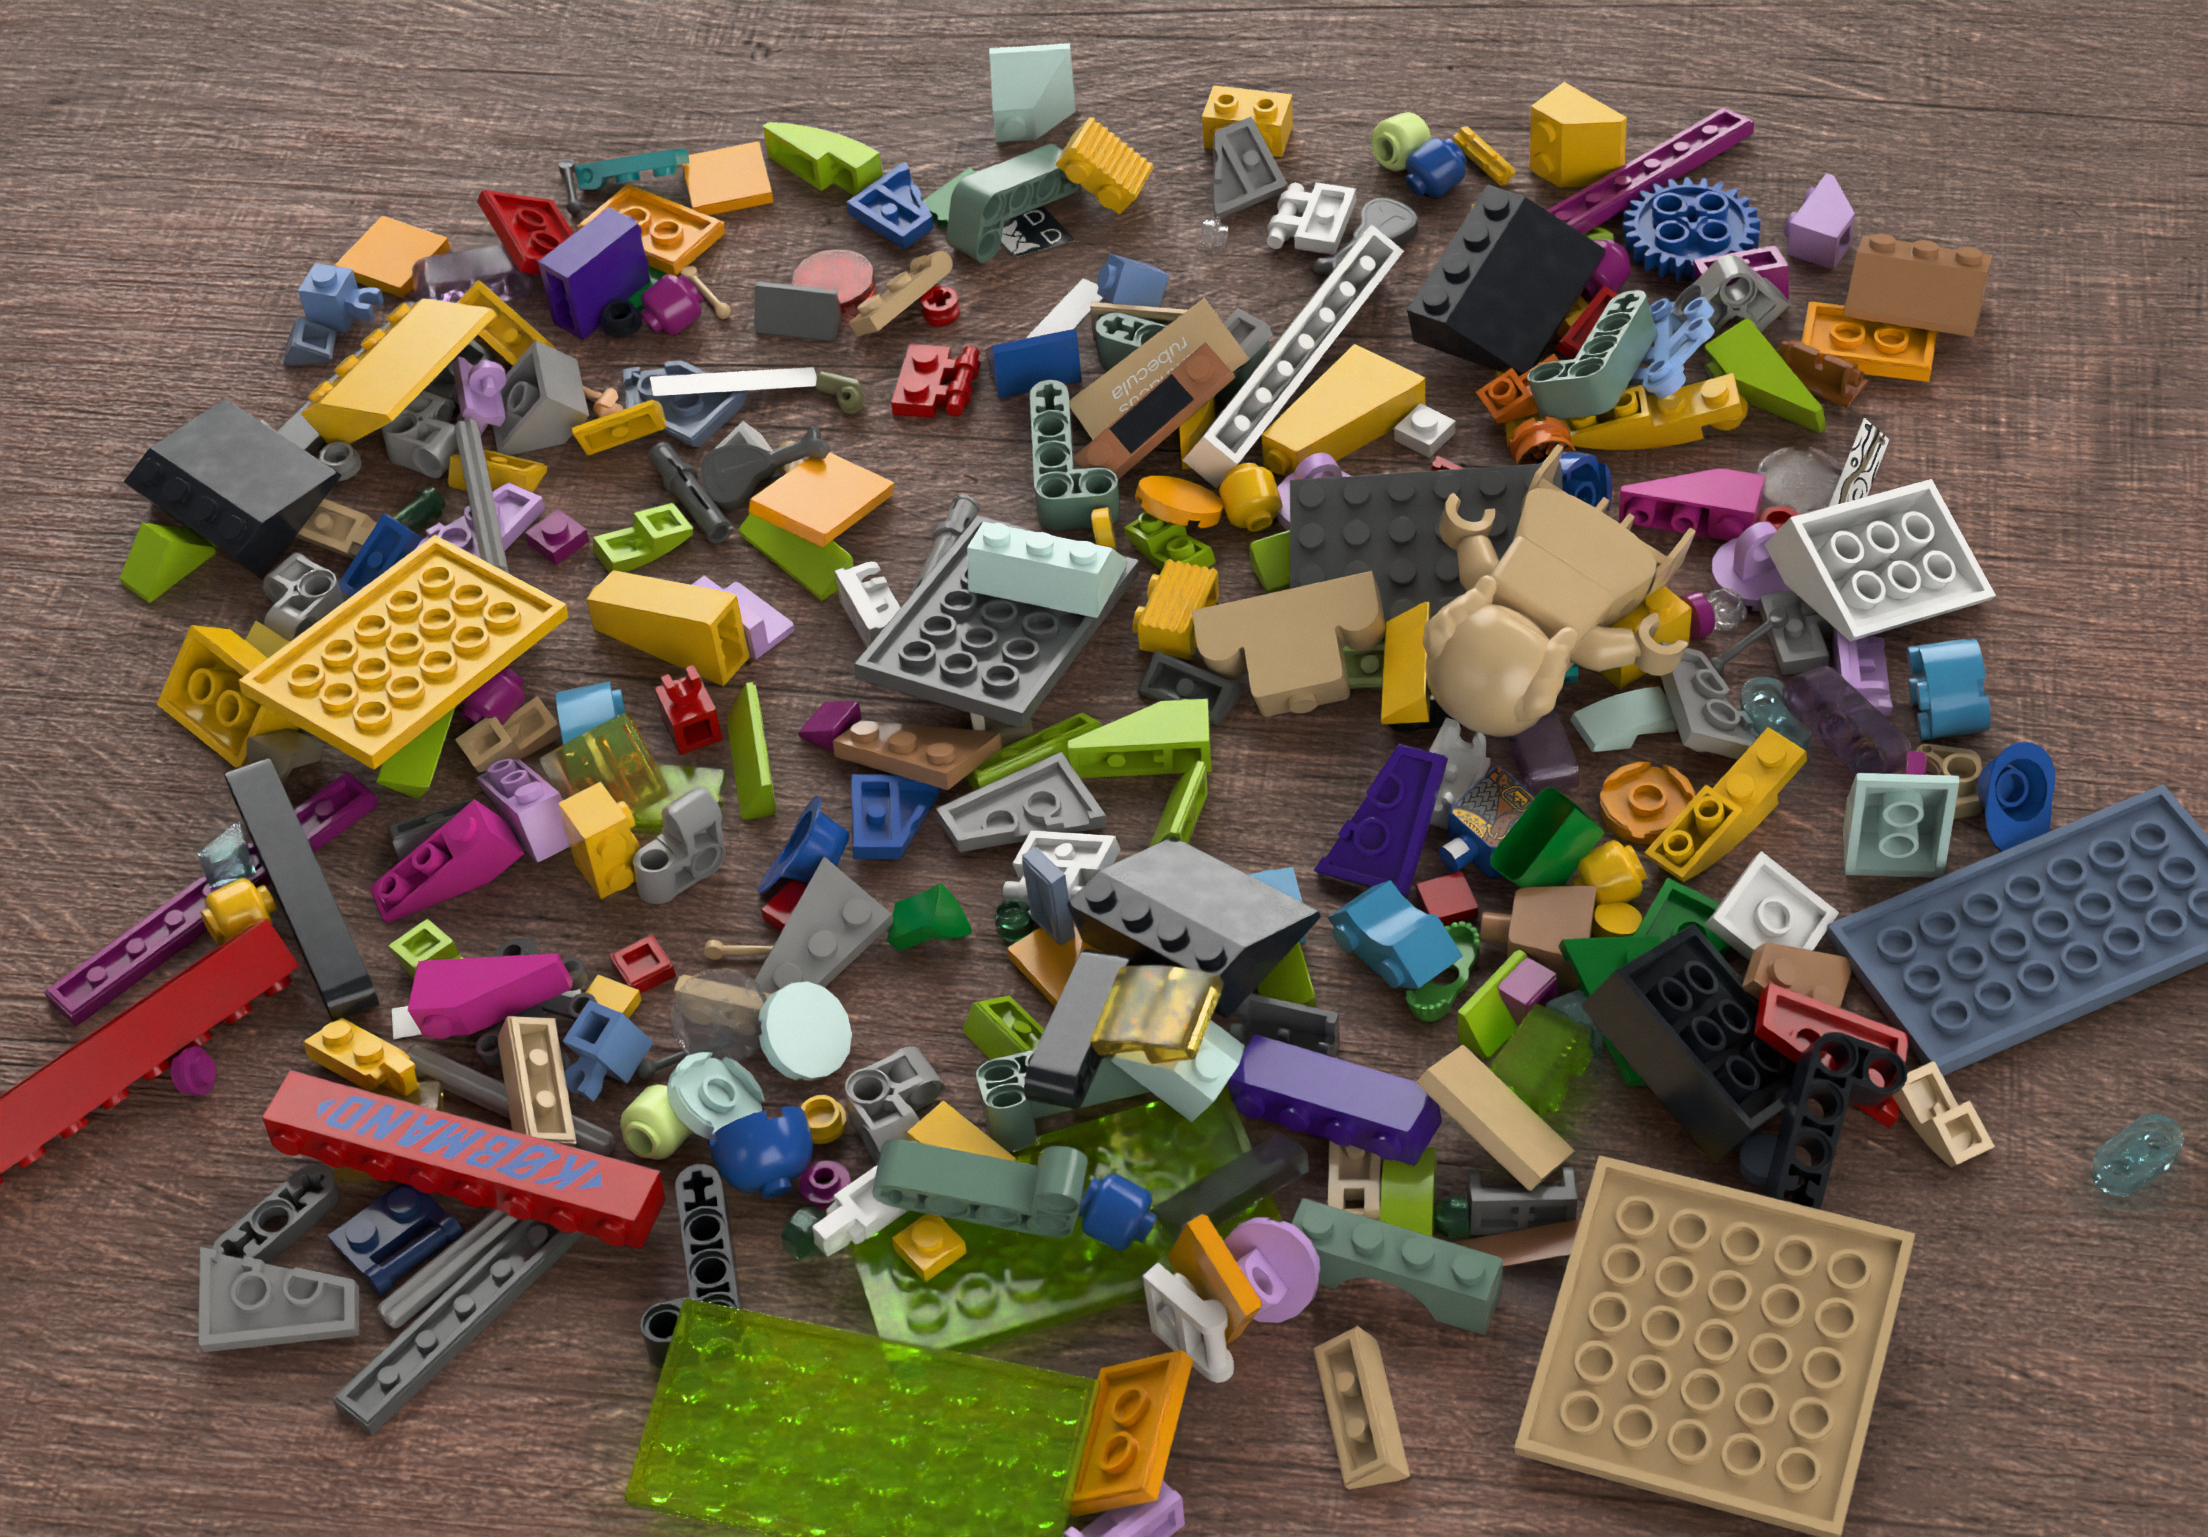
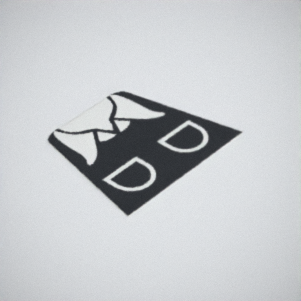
(1033, 232)

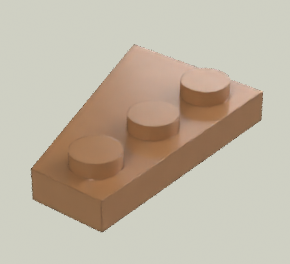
(916, 751)

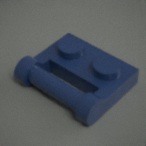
(388, 1227)

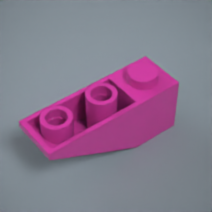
(1711, 502)
(452, 861)

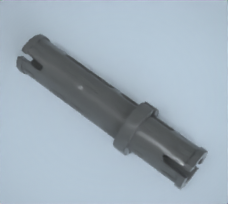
(681, 481)

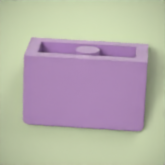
(761, 622)

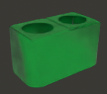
(1546, 842)

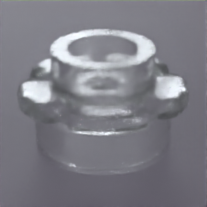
(1213, 236)
(1727, 608)

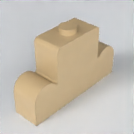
(1293, 640)

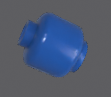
(1435, 168)
(1116, 1212)

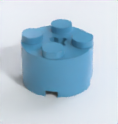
(1948, 688)

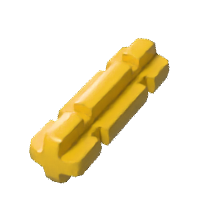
(1484, 156)

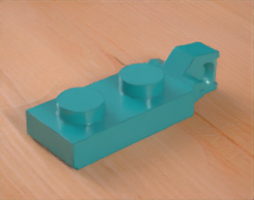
(627, 169)

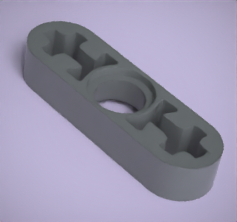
(280, 1202)

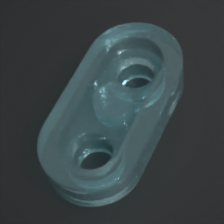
(1768, 693)
(2132, 1157)

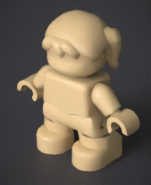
(1542, 607)

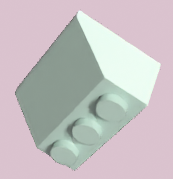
(1042, 569)

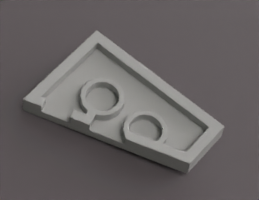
(1703, 711)

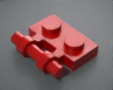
(923, 380)

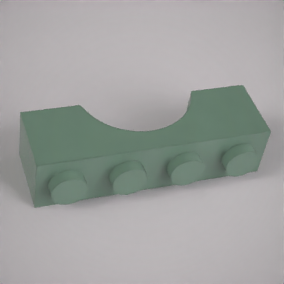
(1449, 1279)

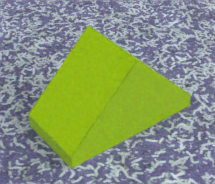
(162, 558)

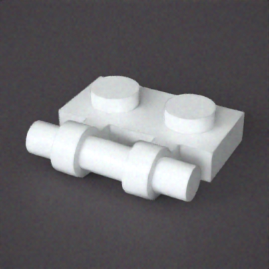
(1323, 219)
(1073, 853)

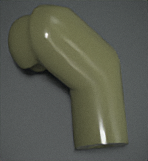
(847, 390)

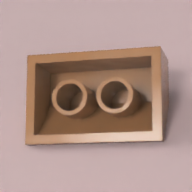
(1918, 284)

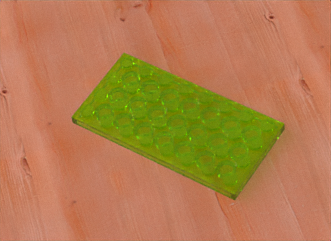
(1030, 1281)
(855, 1434)

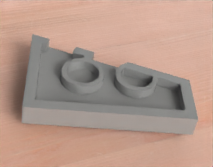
(1036, 799)
(824, 931)
(265, 1304)

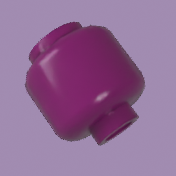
(1611, 272)
(671, 304)
(496, 697)

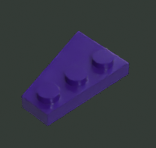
(1391, 823)

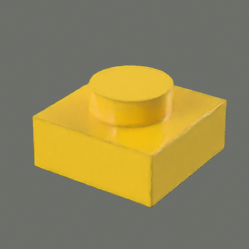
(929, 1246)

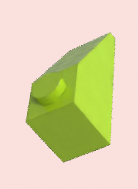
(1763, 375)
(1149, 742)

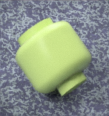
(1398, 138)
(652, 1126)

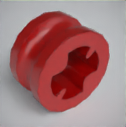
(944, 314)

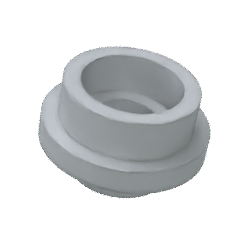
(341, 458)

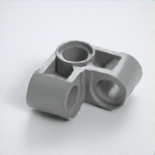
(1748, 297)
(423, 435)
(300, 596)
(684, 852)
(887, 1095)

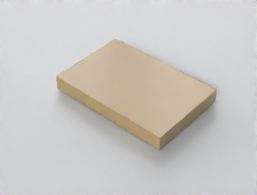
(1495, 1117)

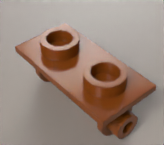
(1833, 380)

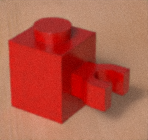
(688, 712)

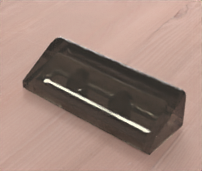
(1235, 1185)

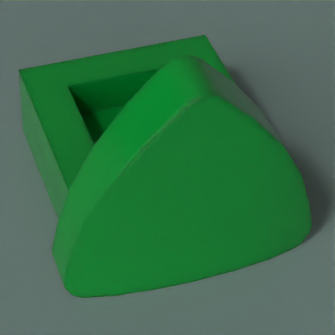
(927, 916)

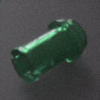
(421, 509)

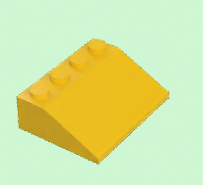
(392, 368)

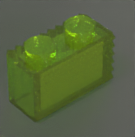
(1543, 1058)

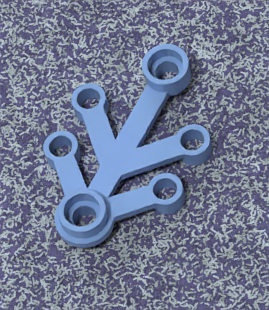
(1666, 370)

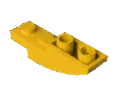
(1658, 422)
(1730, 810)

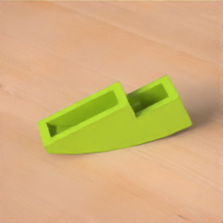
(823, 156)

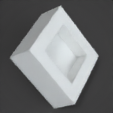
(1424, 430)

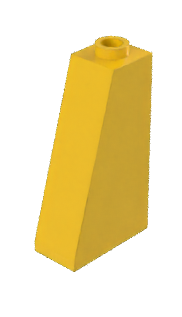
(1343, 410)
(672, 622)

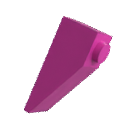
(475, 993)

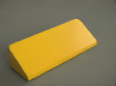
(1404, 674)

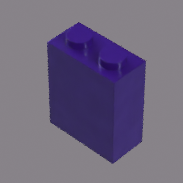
(592, 269)

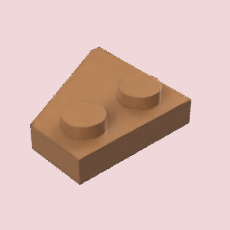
(1799, 970)

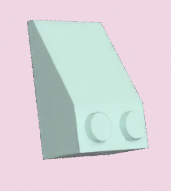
(1899, 824)

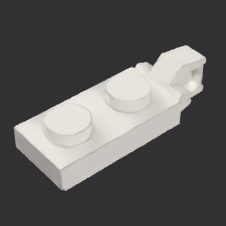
(853, 1216)

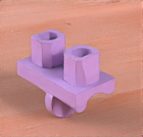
(479, 392)

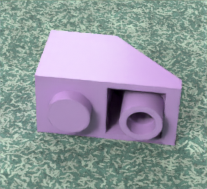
(1822, 226)

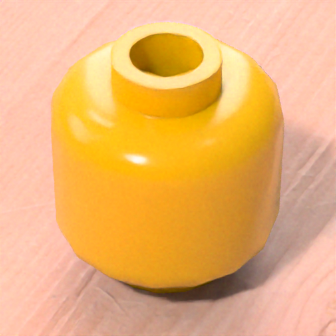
(1250, 497)
(1614, 872)
(235, 908)

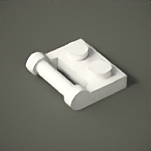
(1181, 1316)

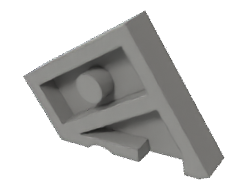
(1243, 169)

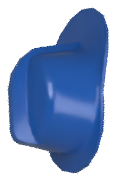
(2017, 794)
(810, 841)

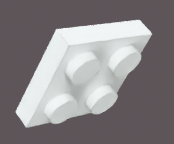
(1770, 908)

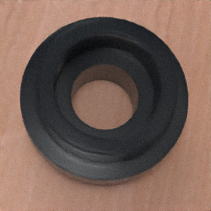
(620, 319)

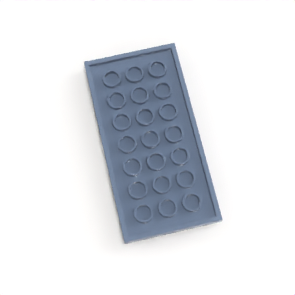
(2037, 931)

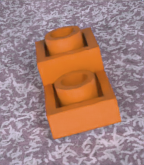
(1510, 395)

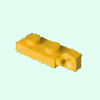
(362, 1057)

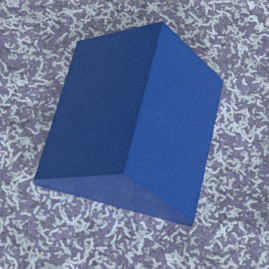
(1027, 361)

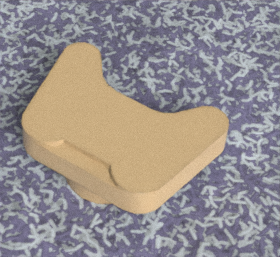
(1961, 763)

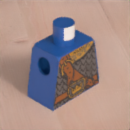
(1482, 821)

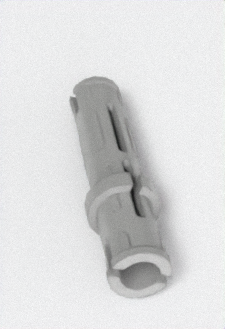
(948, 531)

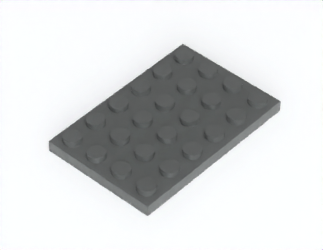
(1393, 528)
(977, 647)

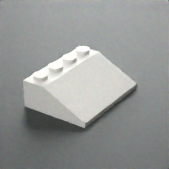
(1880, 561)

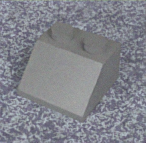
(541, 401)

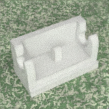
(866, 603)
(1464, 768)

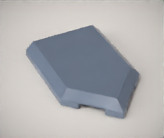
(687, 416)

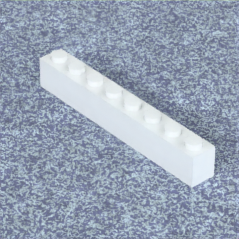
(1293, 356)

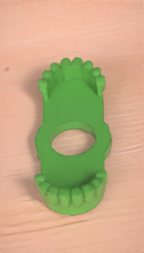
(1433, 1000)

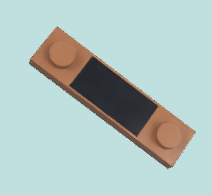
(1157, 413)

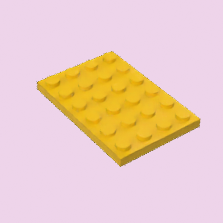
(403, 651)

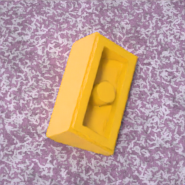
(620, 427)
(501, 470)

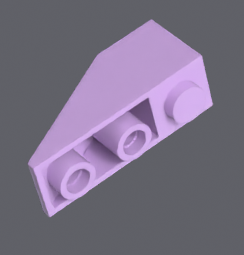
(527, 805)

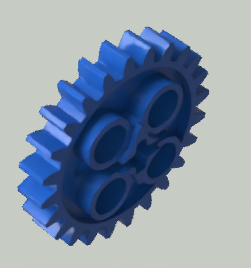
(1688, 225)

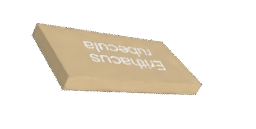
(1151, 362)

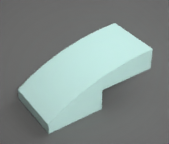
(1620, 718)

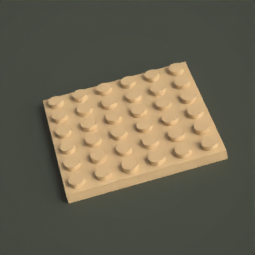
(1717, 1347)

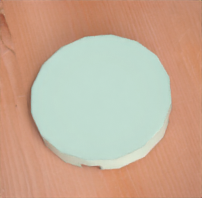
(804, 1031)
(712, 1093)

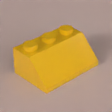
(207, 694)

